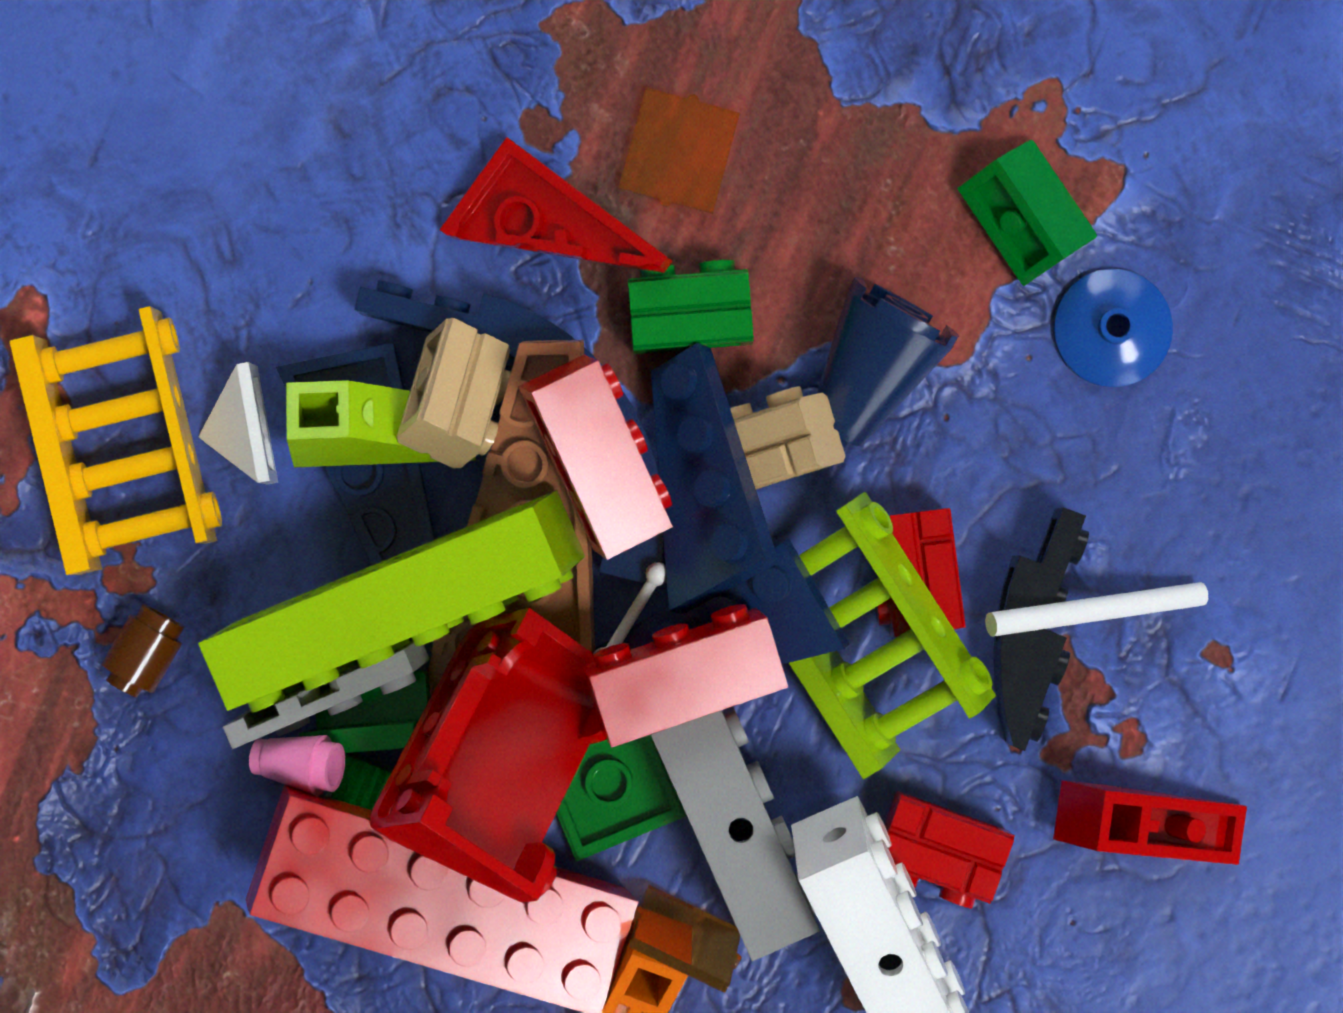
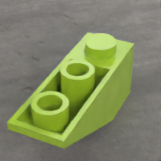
(346, 424)

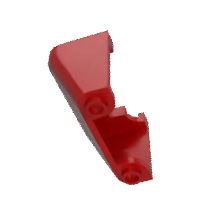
(494, 755)

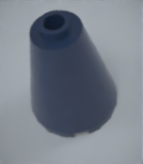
(878, 359)

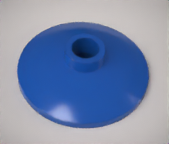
(1083, 333)

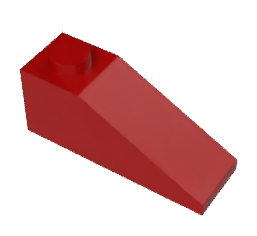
(1149, 823)

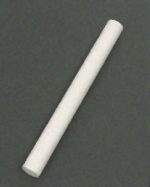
(1096, 609)

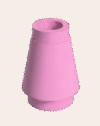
(303, 762)

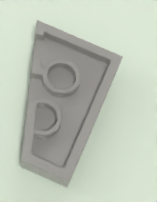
(334, 696)

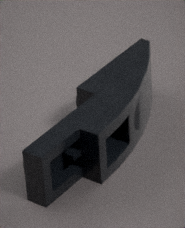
(1033, 659)

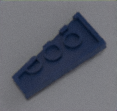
(382, 500)
(715, 508)
(783, 593)

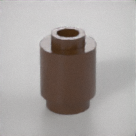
(143, 651)

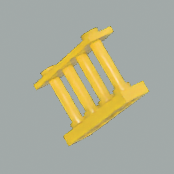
(57, 424)

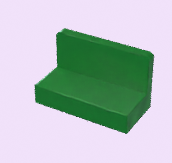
(1027, 211)
(378, 721)

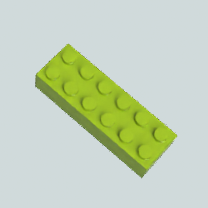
(393, 600)

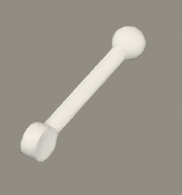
(655, 577)

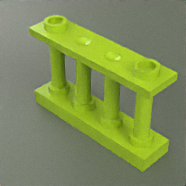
(838, 685)

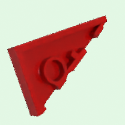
(535, 210)

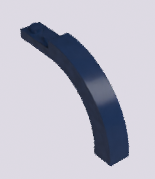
(512, 326)

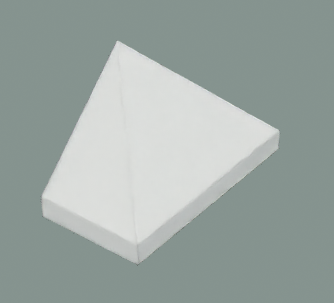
(240, 425)

